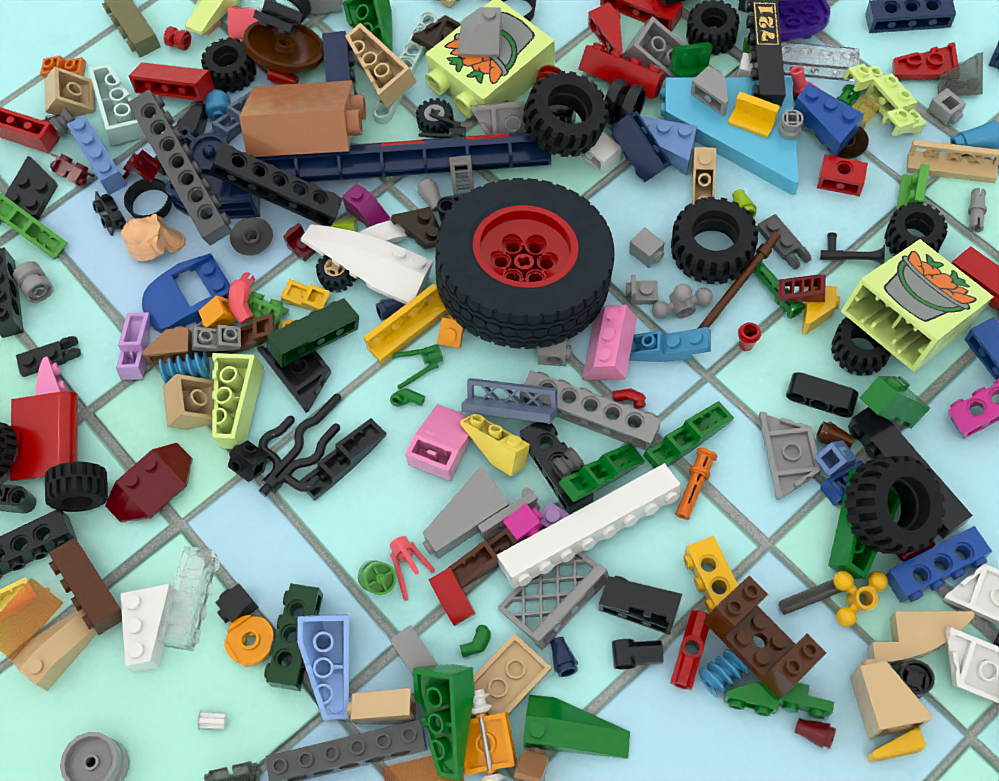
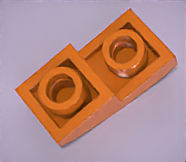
(74, 65)

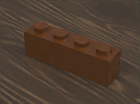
(86, 585)

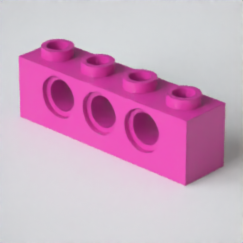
(970, 424)

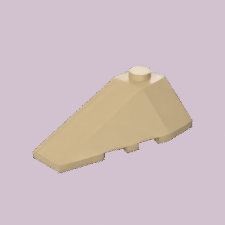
(54, 650)

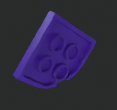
(802, 18)

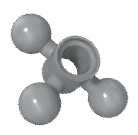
(682, 302)

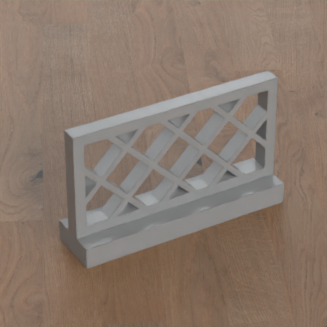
(566, 609)

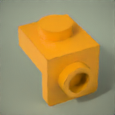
(450, 332)

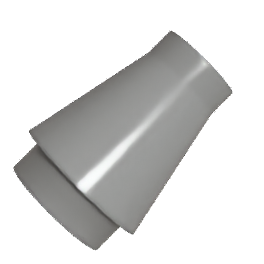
(429, 192)

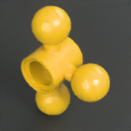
(844, 581)

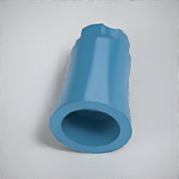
(982, 136)

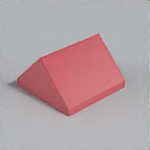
(239, 19)

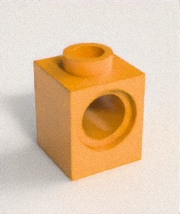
(216, 313)

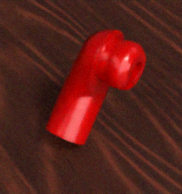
(630, 394)

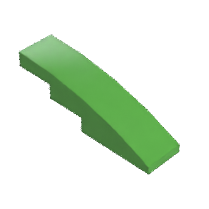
(30, 228)

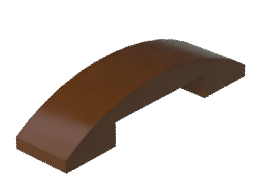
(251, 335)

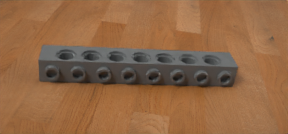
(210, 229)

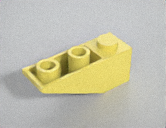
(499, 446)

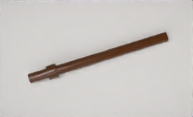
(763, 252)

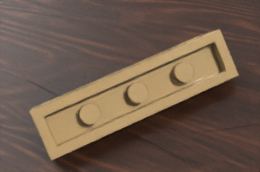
(953, 164)

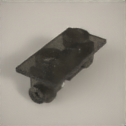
(241, 772)

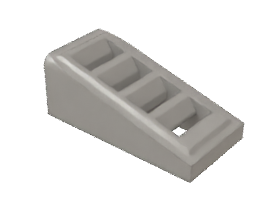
(461, 161)

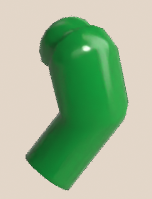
(478, 643)

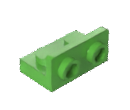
(913, 187)
(263, 307)

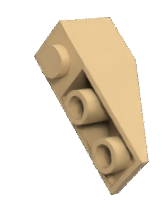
(703, 173)

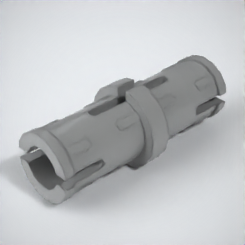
(977, 210)

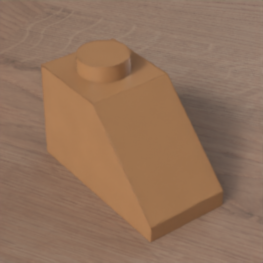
(170, 344)
(532, 765)

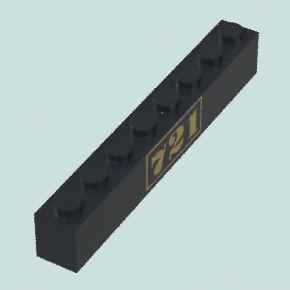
(765, 50)

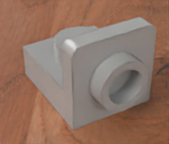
(642, 291)

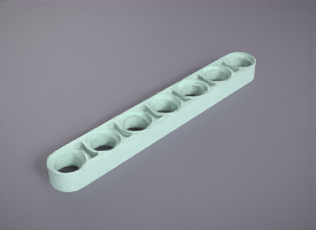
(407, 58)

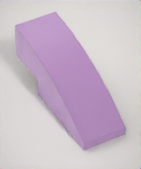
(132, 343)

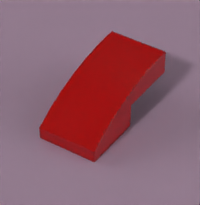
(452, 596)

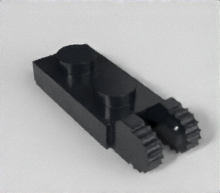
(31, 360)

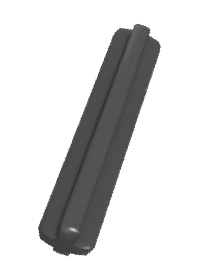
(808, 597)

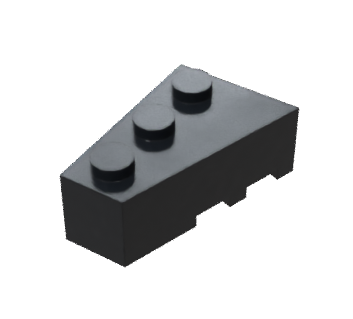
(640, 603)

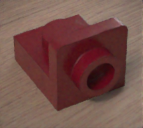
(294, 243)

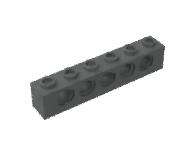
(347, 752)

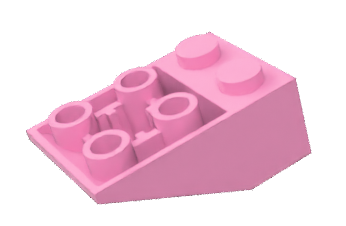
(439, 443)

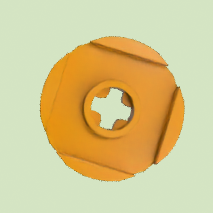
(236, 637)

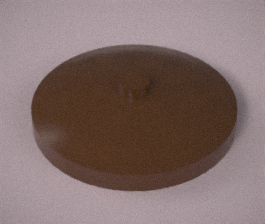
(281, 52)

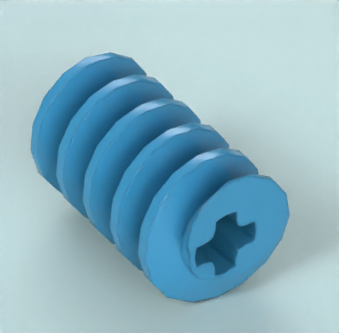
(194, 367)
(722, 672)

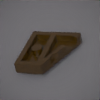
(435, 32)
(419, 225)

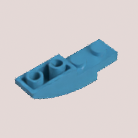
(674, 346)

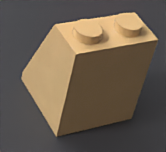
(886, 701)

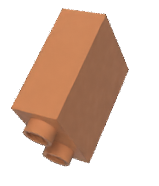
(301, 118)

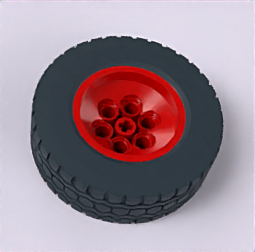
(523, 262)

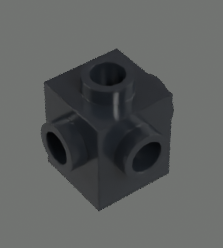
(247, 460)

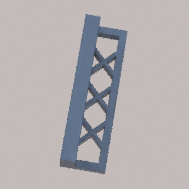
(507, 408)

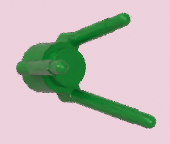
(429, 354)

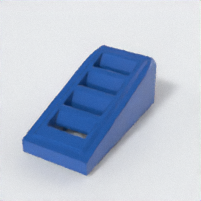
(833, 488)

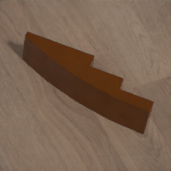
(482, 558)

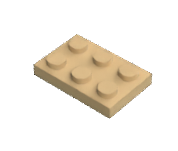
(510, 675)

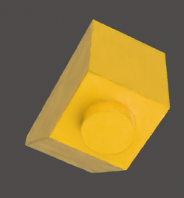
(818, 312)

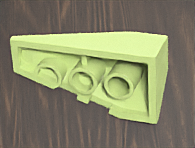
(207, 13)

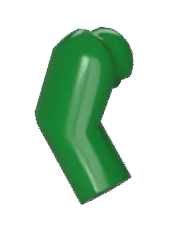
(406, 396)

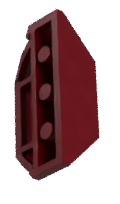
(150, 484)

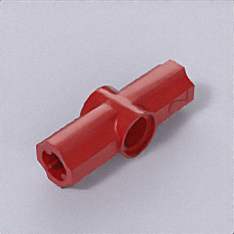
(687, 664)

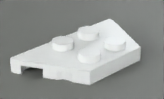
(978, 593)
(973, 664)

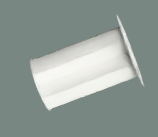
(212, 720)

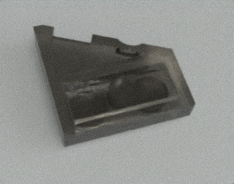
(964, 78)

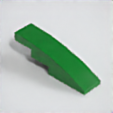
(689, 436)
(601, 472)

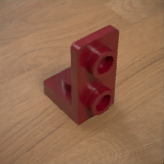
(143, 165)

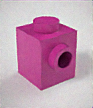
(524, 522)

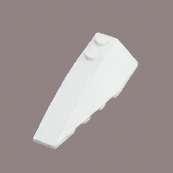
(377, 262)

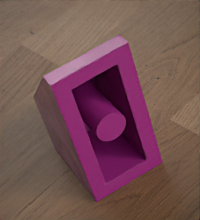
(364, 206)

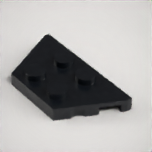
(31, 188)
(302, 377)

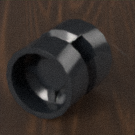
(917, 677)

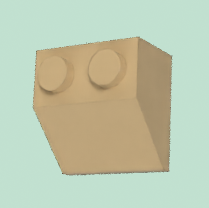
(68, 91)
(188, 402)

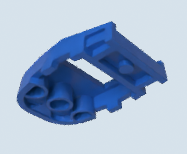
(167, 303)

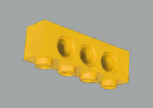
(709, 552)

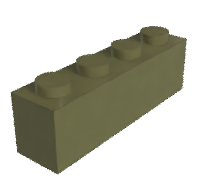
(132, 26)

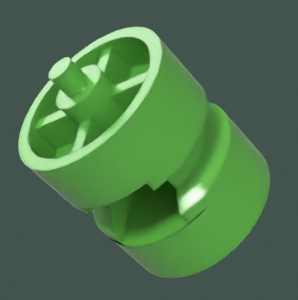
(377, 577)

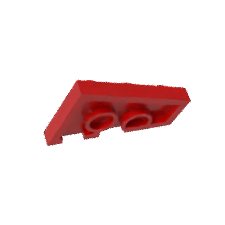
(925, 65)

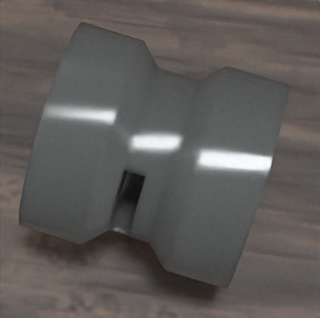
(60, 123)
(567, 463)

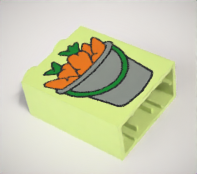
(491, 79)
(916, 304)

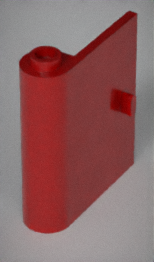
(45, 433)

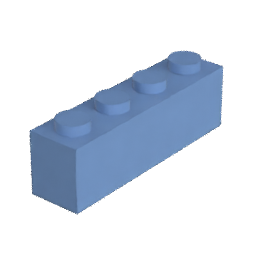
(96, 155)

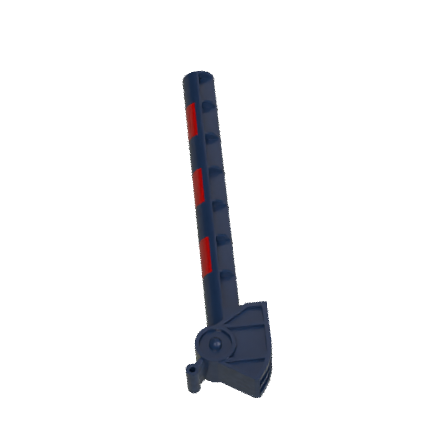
(364, 161)

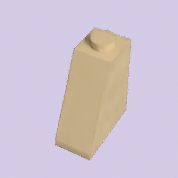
(382, 707)

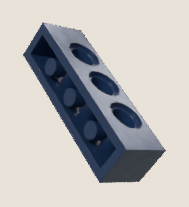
(909, 15)

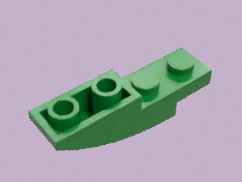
(764, 702)

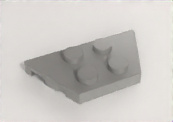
(500, 117)
(789, 453)

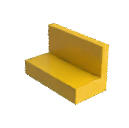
(754, 115)

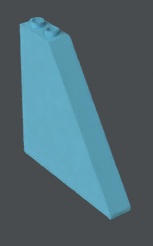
(768, 158)

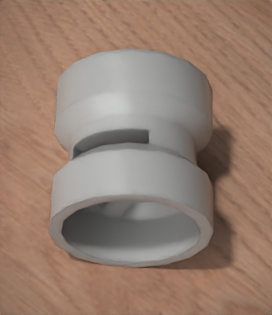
(790, 124)

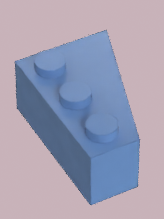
(674, 139)

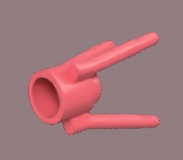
(403, 551)

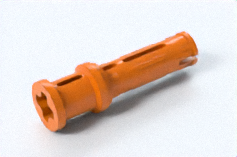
(699, 474)

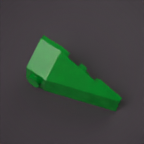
(372, 14)
(447, 704)
(565, 728)

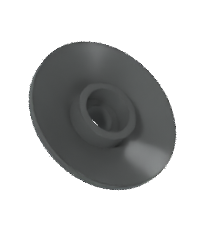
(251, 229)

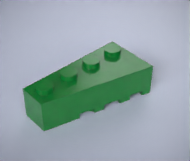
(847, 551)

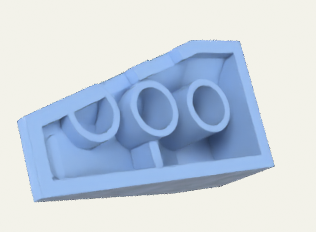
(325, 653)

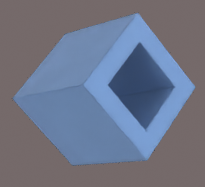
(835, 457)

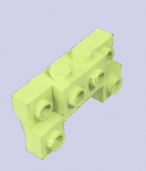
(895, 101)

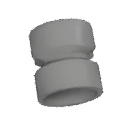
(32, 281)

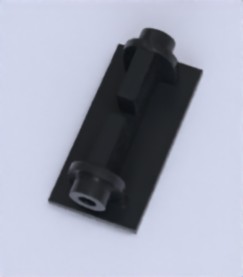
(104, 207)

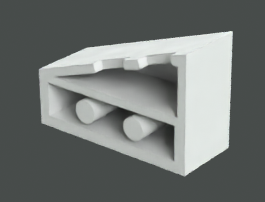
(142, 623)

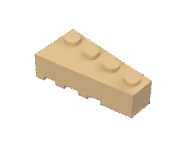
(384, 69)

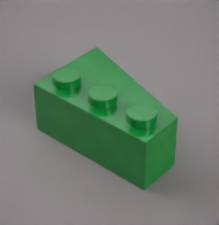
(892, 398)

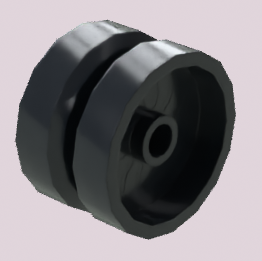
(624, 99)

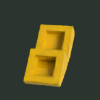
(305, 297)

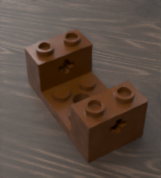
(781, 661)

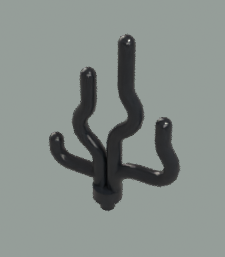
(284, 468)

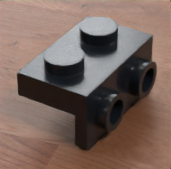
(280, 16)

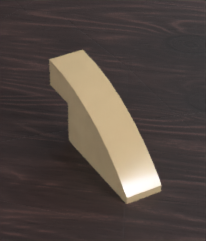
(917, 634)

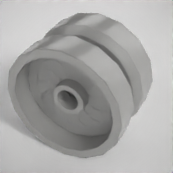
(94, 759)

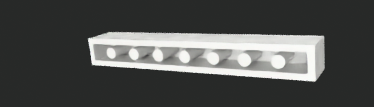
(589, 526)

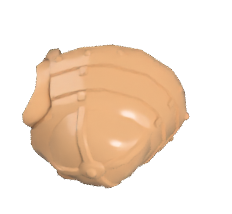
(150, 237)

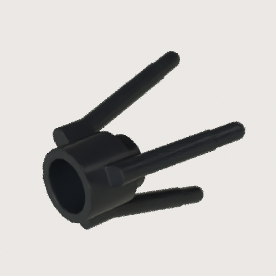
(455, 131)

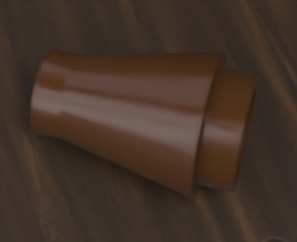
(831, 433)

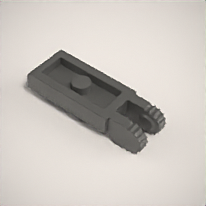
(787, 244)

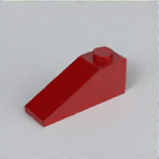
(605, 24)

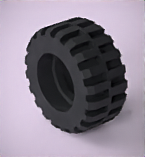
(576, 94)
(714, 216)
(918, 498)

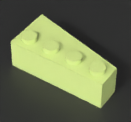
(234, 396)

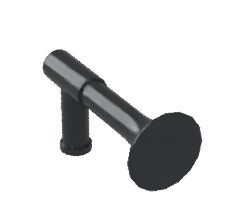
(833, 254)

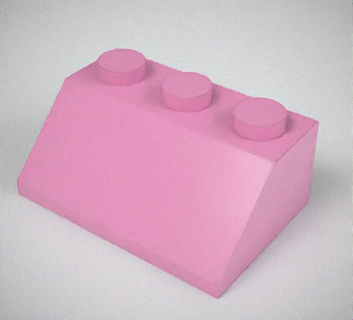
(610, 344)

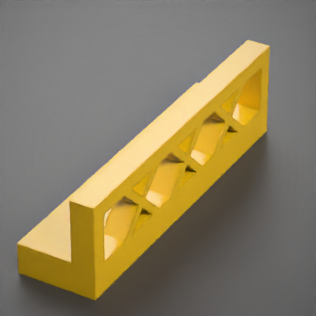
(408, 324)

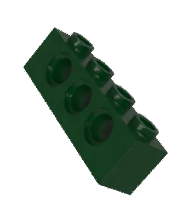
(291, 676)

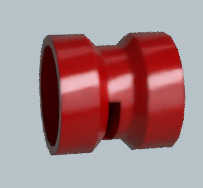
(174, 37)

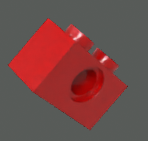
(842, 175)

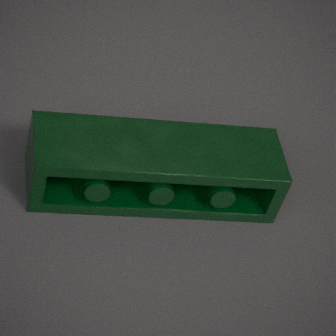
(312, 332)

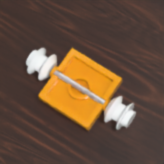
(489, 741)

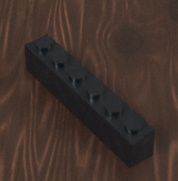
(885, 440)

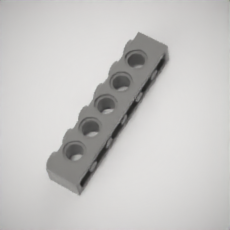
(597, 420)

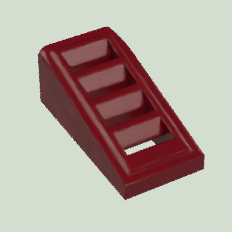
(801, 282)

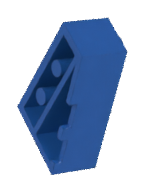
(828, 117)

